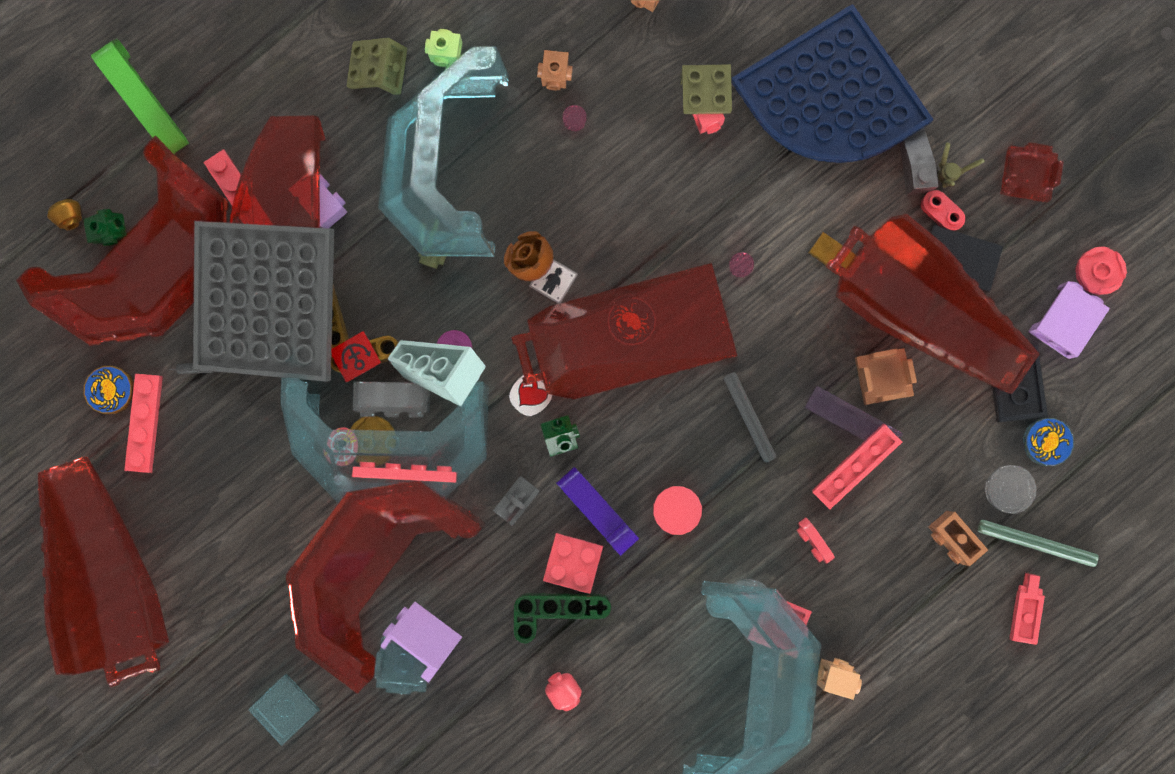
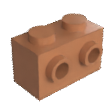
(957, 538)

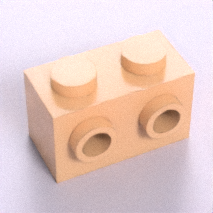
(838, 678)

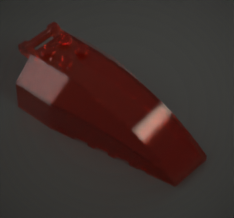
(922, 296)
(97, 587)

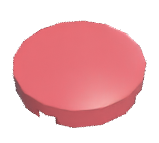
(1101, 271)
(677, 510)

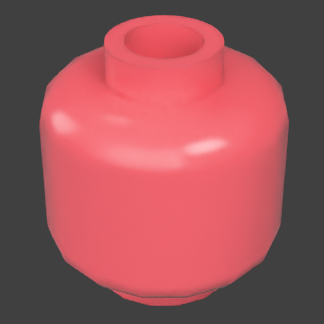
(563, 691)

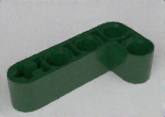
(562, 612)

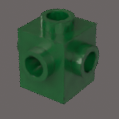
(105, 227)
(560, 435)

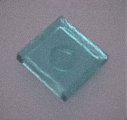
(283, 709)

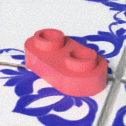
(942, 212)
(820, 548)

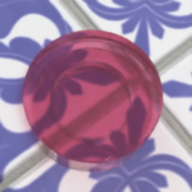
(574, 117)
(741, 264)

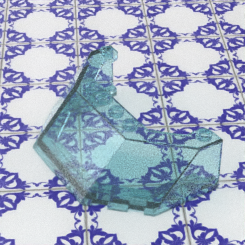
(412, 160)
(332, 454)
(780, 679)

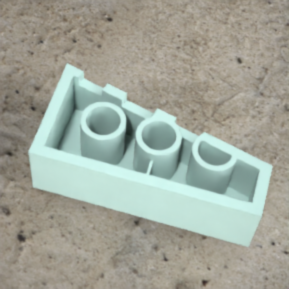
(438, 368)

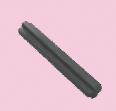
(749, 417)

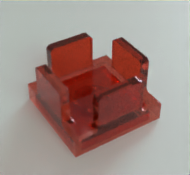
(1031, 172)

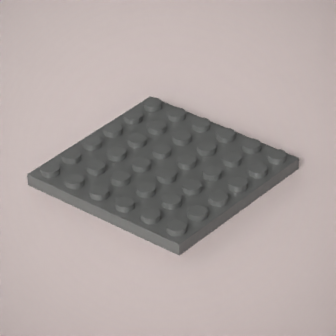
(263, 299)

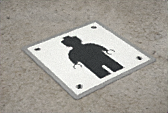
(555, 282)

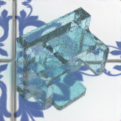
(398, 670)

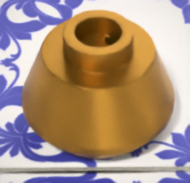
(65, 214)

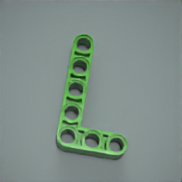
(114, 64)

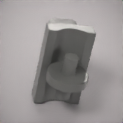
(516, 500)

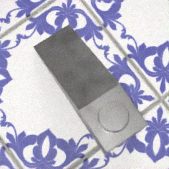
(918, 164)

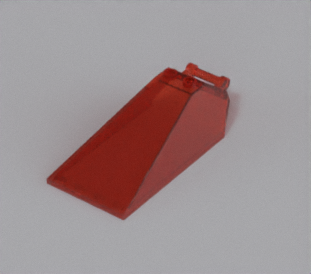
(628, 334)

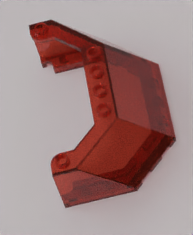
(147, 275)
(350, 562)

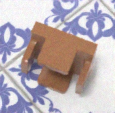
(885, 376)

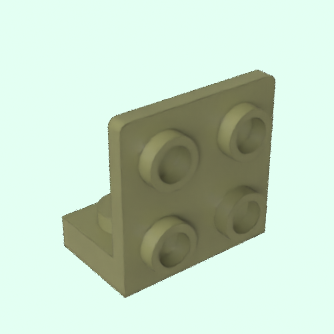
(377, 65)
(706, 89)

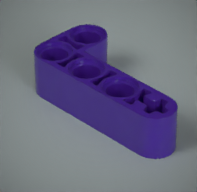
(597, 511)

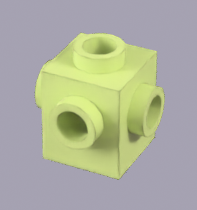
(443, 47)

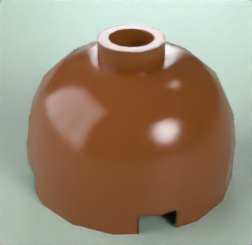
(529, 257)

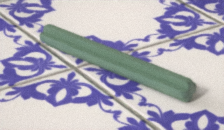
(1038, 543)

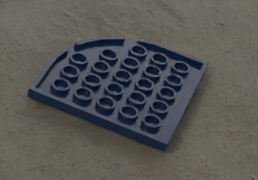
(833, 93)

